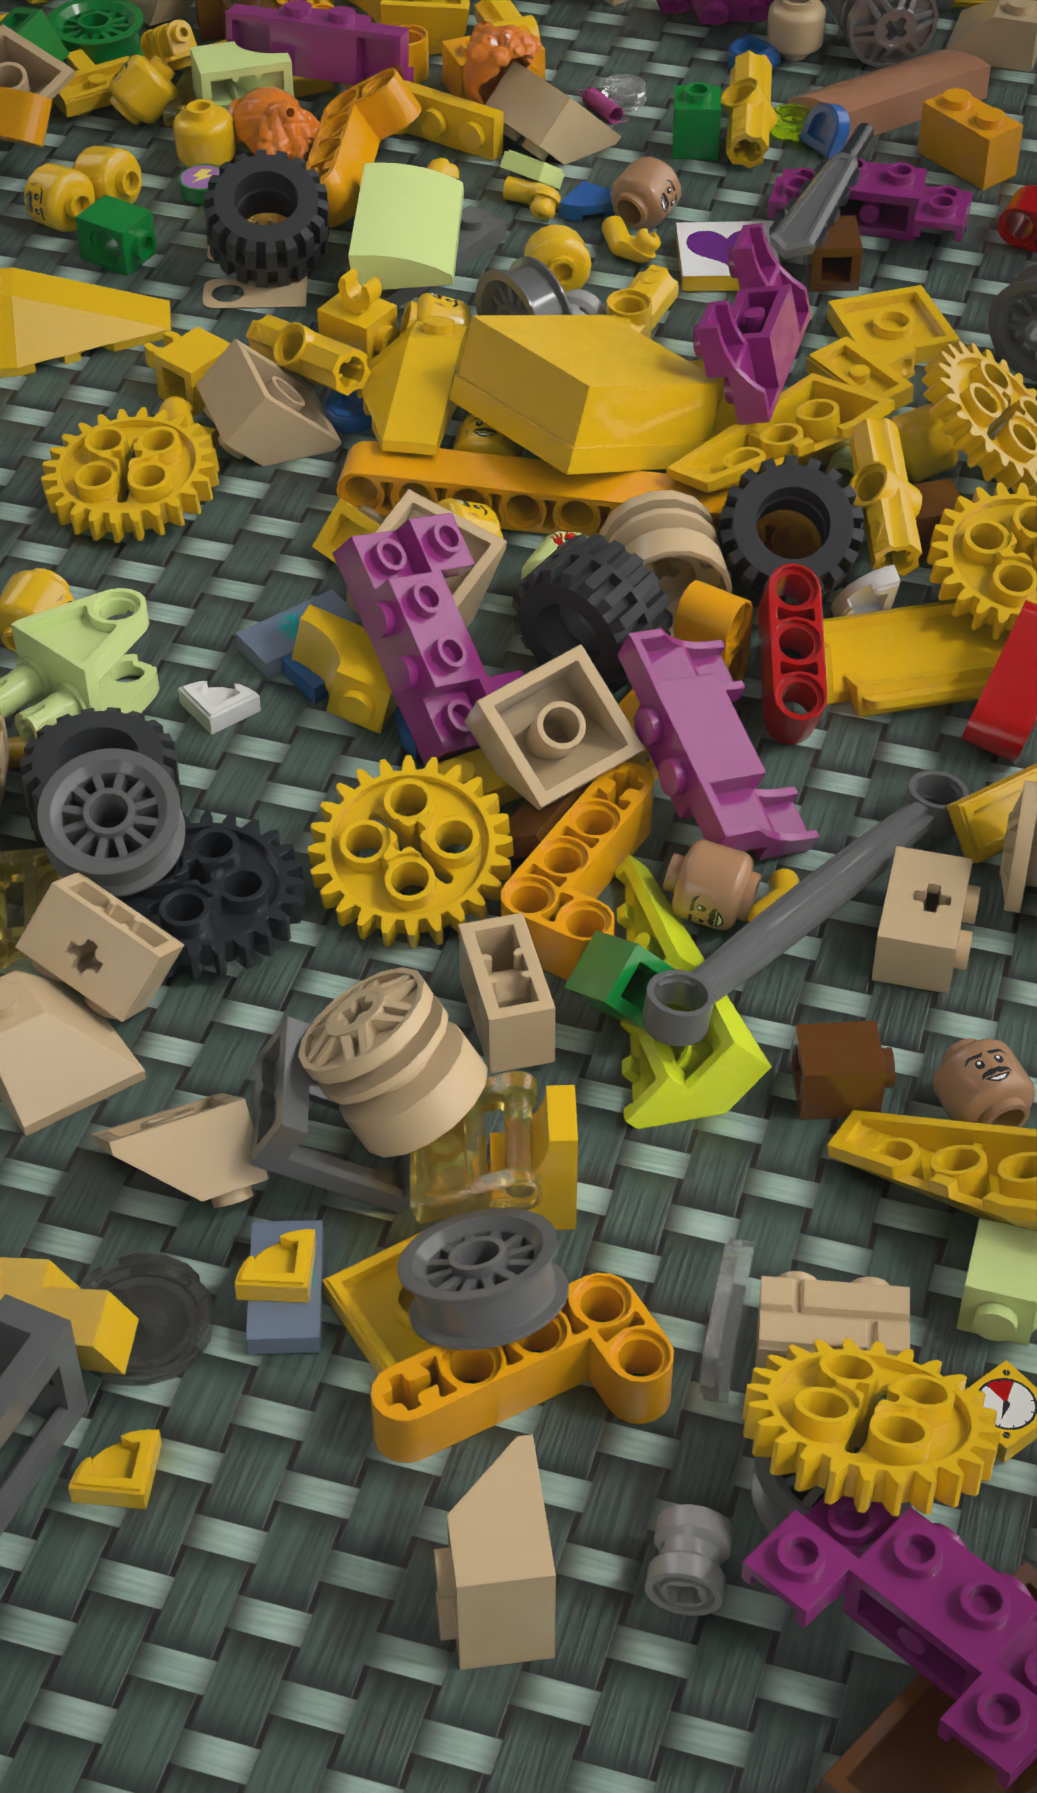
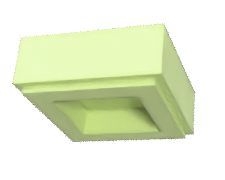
(532, 168)

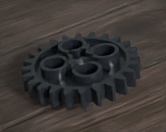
(225, 894)

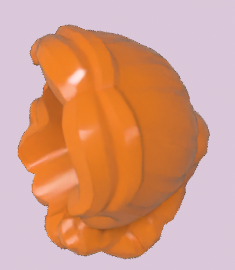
(491, 55)
(273, 122)

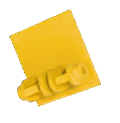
(170, 43)

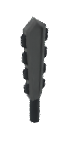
(817, 207)

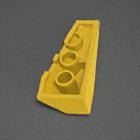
(64, 317)
(413, 386)
(808, 421)
(959, 1163)

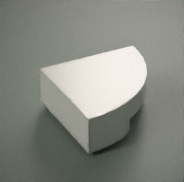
(868, 593)
(218, 706)

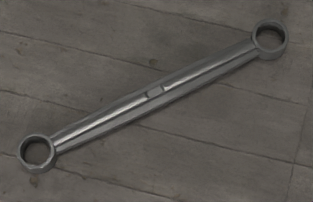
(797, 912)

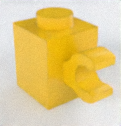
(359, 316)
(184, 363)

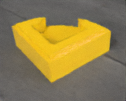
(280, 1271)
(119, 1473)

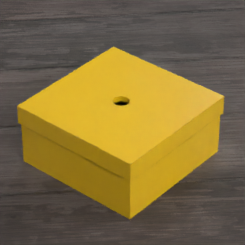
(585, 392)

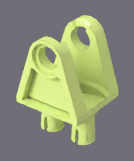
(73, 661)

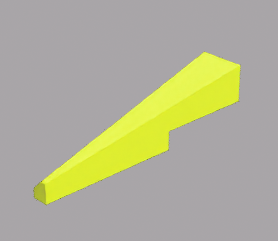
(693, 1079)

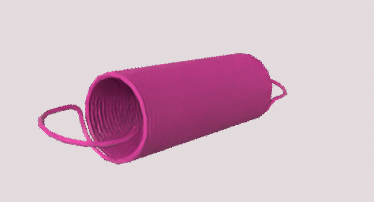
(602, 105)

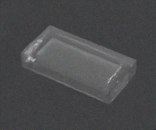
(727, 1320)

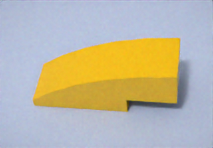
(99, 1321)

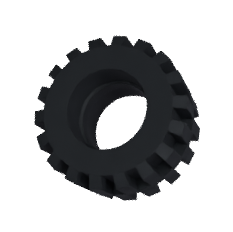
(266, 186)
(798, 490)
(589, 597)
(87, 733)

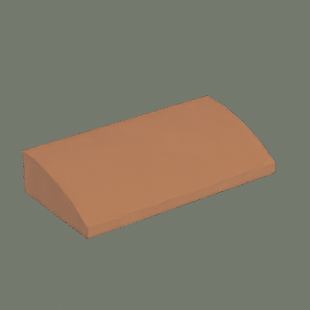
(897, 92)

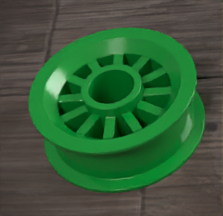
(99, 28)

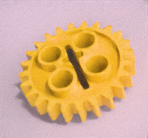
(985, 413)
(165, 479)
(987, 556)
(371, 885)
(919, 1443)

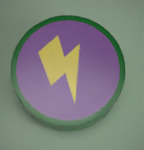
(194, 182)

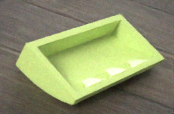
(406, 226)

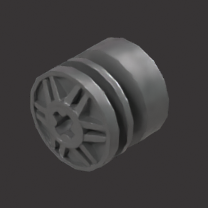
(885, 29)

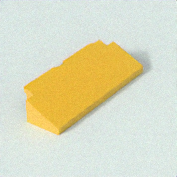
(907, 658)

